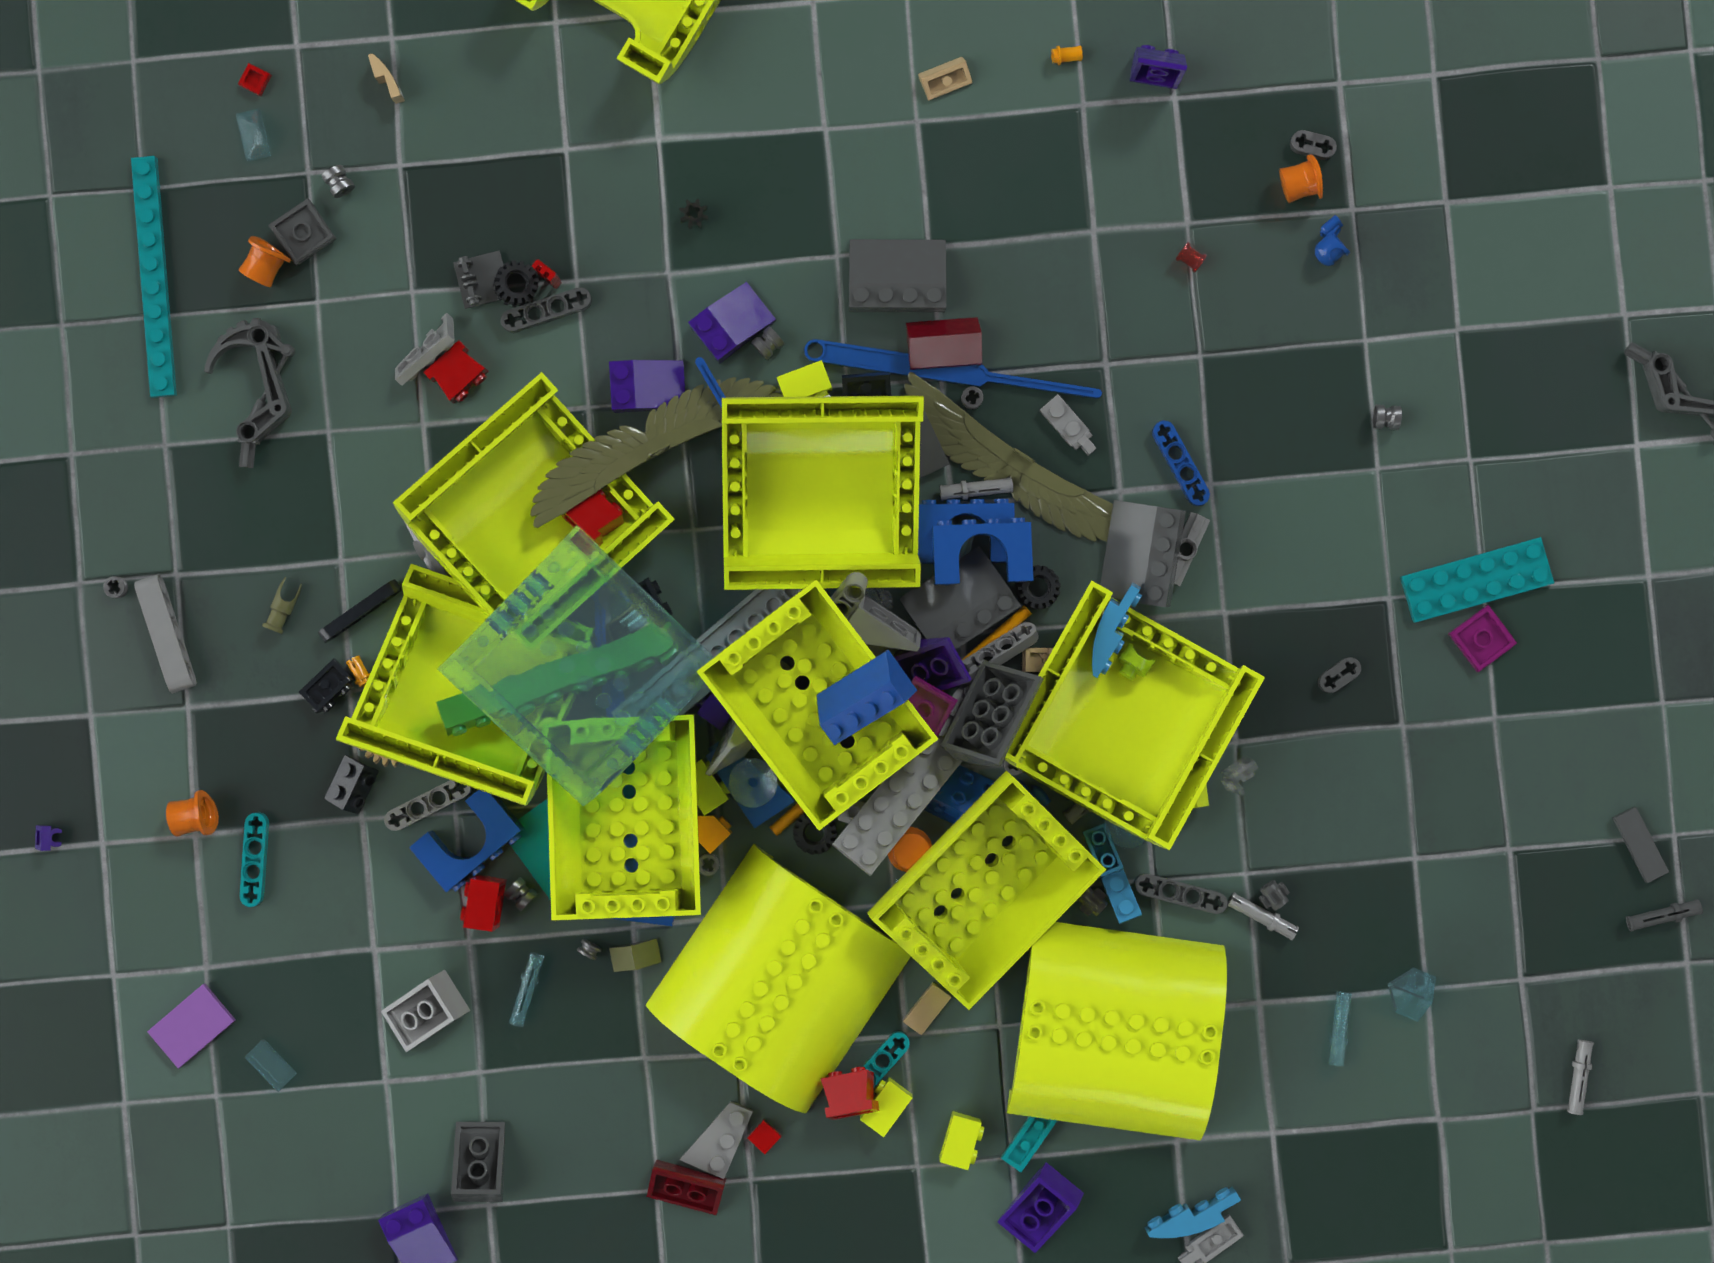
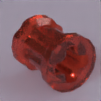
(1191, 257)

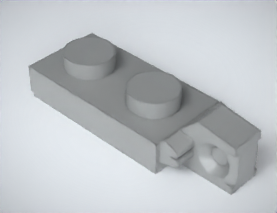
(1068, 424)
(1211, 1242)

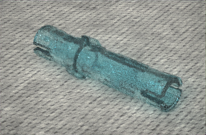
(535, 961)
(1340, 1028)

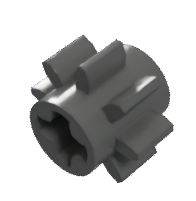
(1274, 895)

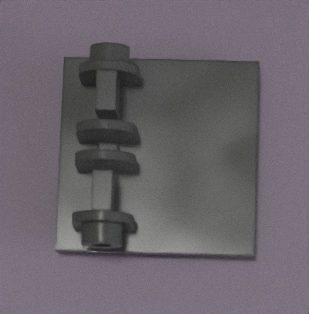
(476, 278)

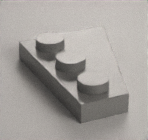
(433, 345)
(719, 1142)

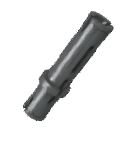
(1691, 908)

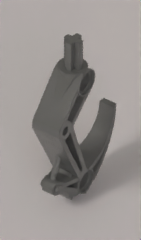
(1667, 384)
(278, 409)

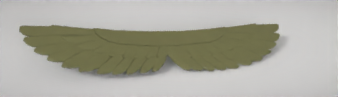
(628, 447)
(992, 458)

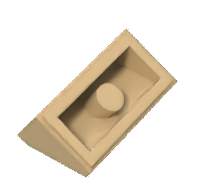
(945, 78)
(926, 1008)

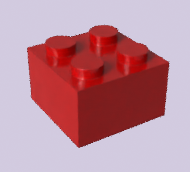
(483, 903)

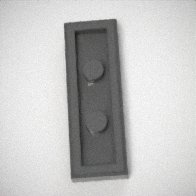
(1640, 844)

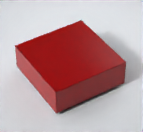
(254, 79)
(764, 1136)

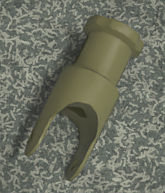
(280, 610)

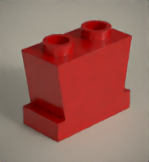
(456, 372)
(595, 516)
(849, 1093)

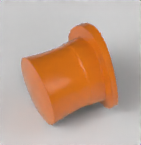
(1302, 180)
(262, 262)
(192, 815)
(909, 849)

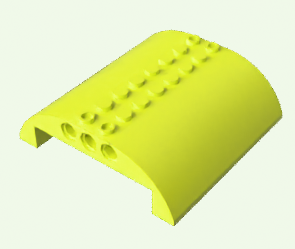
(820, 491)
(480, 497)
(399, 705)
(1134, 745)
(777, 982)
(1120, 1031)

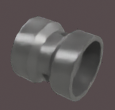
(338, 181)
(768, 343)
(1387, 417)
(520, 894)

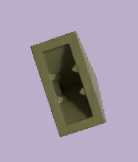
(635, 955)

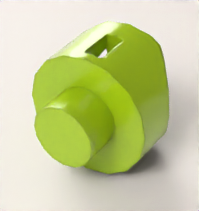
(1133, 663)

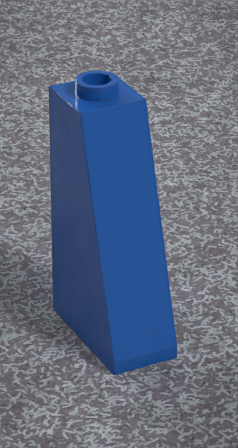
(758, 814)

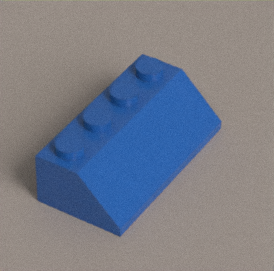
(863, 697)

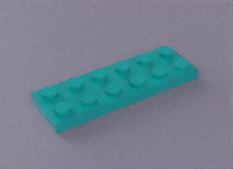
(1477, 580)

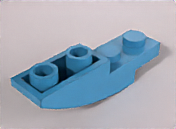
(1107, 636)
(1114, 878)
(1184, 1222)

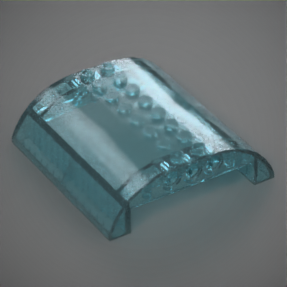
(579, 667)

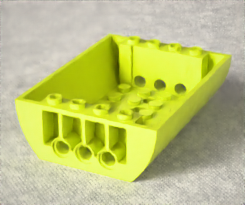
(785, 719)
(590, 848)
(1000, 904)

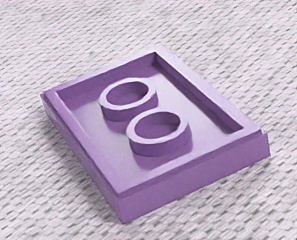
(191, 1025)

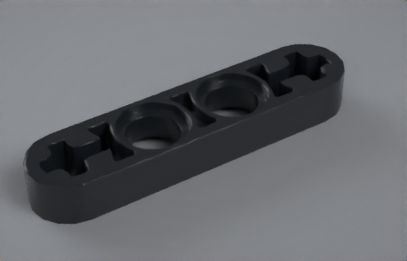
(360, 611)

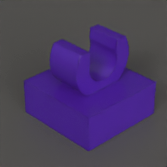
(43, 837)

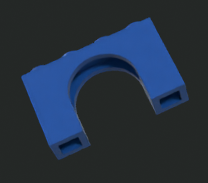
(931, 513)
(1013, 536)
(452, 869)

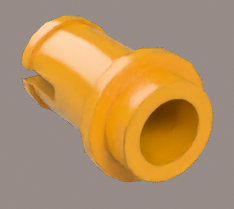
(1066, 54)
(358, 670)

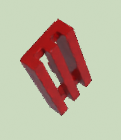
(547, 273)

